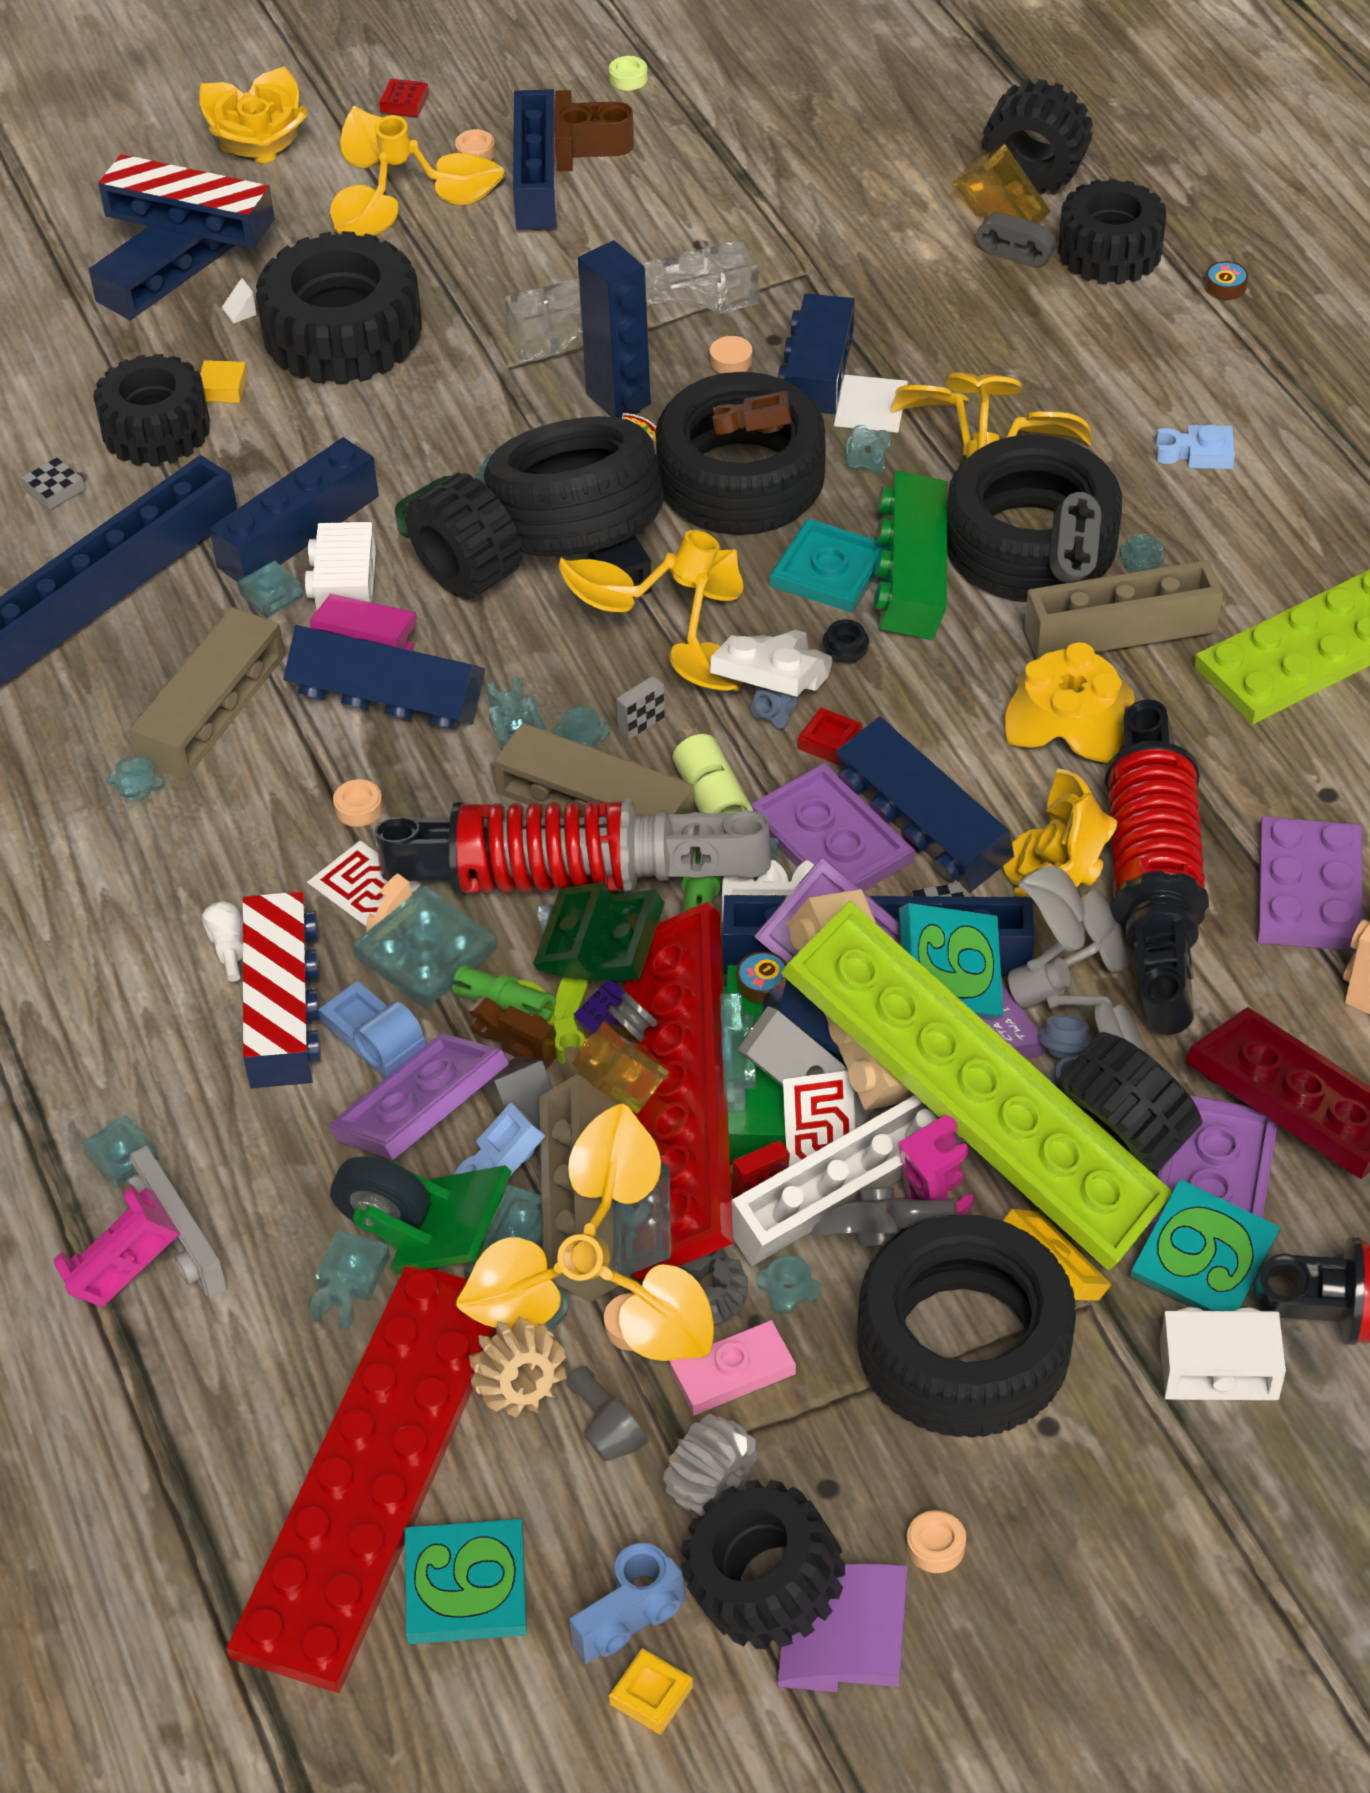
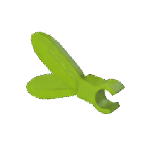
(568, 1000)

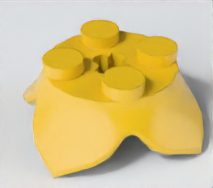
(254, 121)
(1073, 698)
(1070, 839)

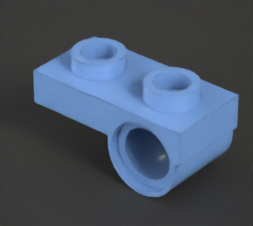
(375, 1031)
(614, 1618)

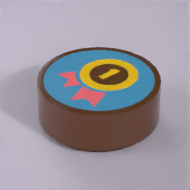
(1226, 280)
(759, 975)

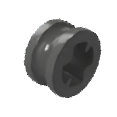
(632, 1016)

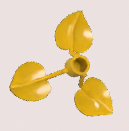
(370, 139)
(1037, 422)
(694, 565)
(512, 1279)

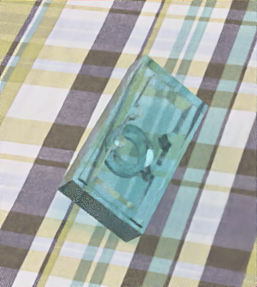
(643, 1229)

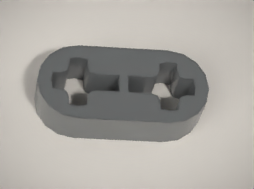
(1015, 239)
(1085, 538)

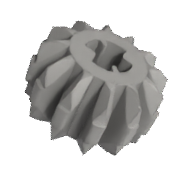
(709, 1461)

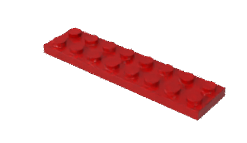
(688, 1108)
(364, 1487)

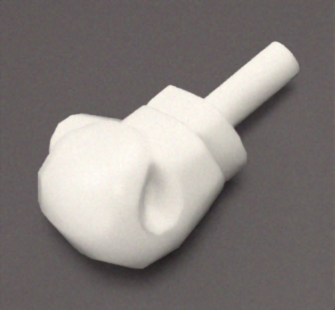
(225, 930)

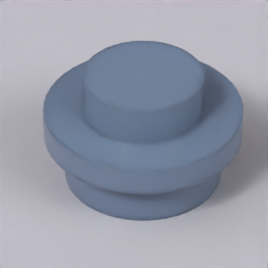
(1065, 1036)

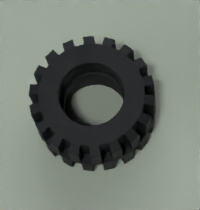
(1046, 112)
(1112, 231)
(152, 409)
(463, 535)
(1132, 1099)
(786, 1597)

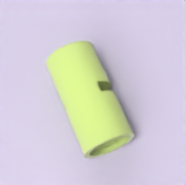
(705, 766)

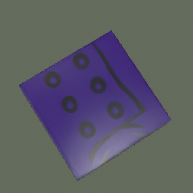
(595, 1010)

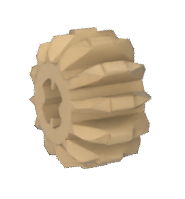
(517, 1367)

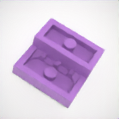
(859, 1637)

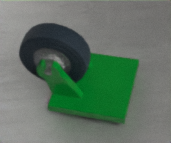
(424, 1219)

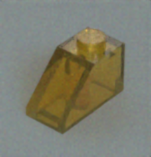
(1000, 186)
(620, 1065)

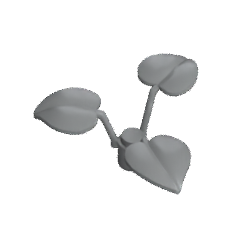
(1048, 977)

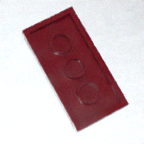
(1290, 1086)

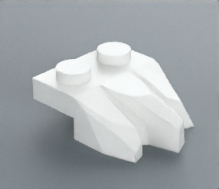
(773, 662)

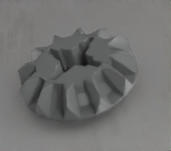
(727, 1278)

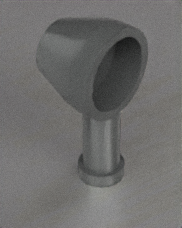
(612, 1429)

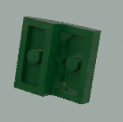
(599, 933)

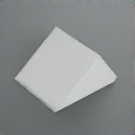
(240, 303)

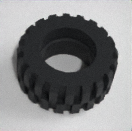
(339, 307)

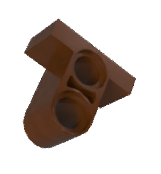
(590, 129)

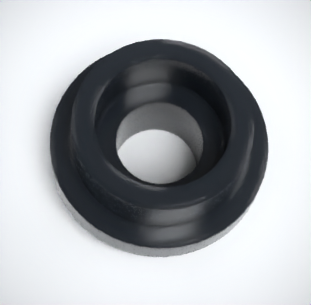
(845, 641)

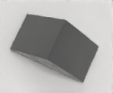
(521, 1084)

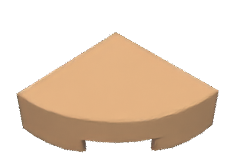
(396, 892)

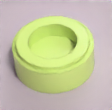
(628, 73)

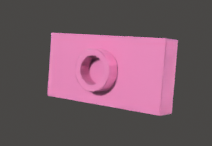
(733, 1368)

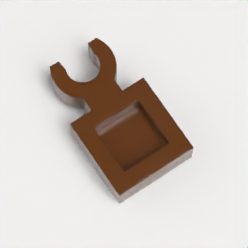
(760, 413)
(515, 1029)

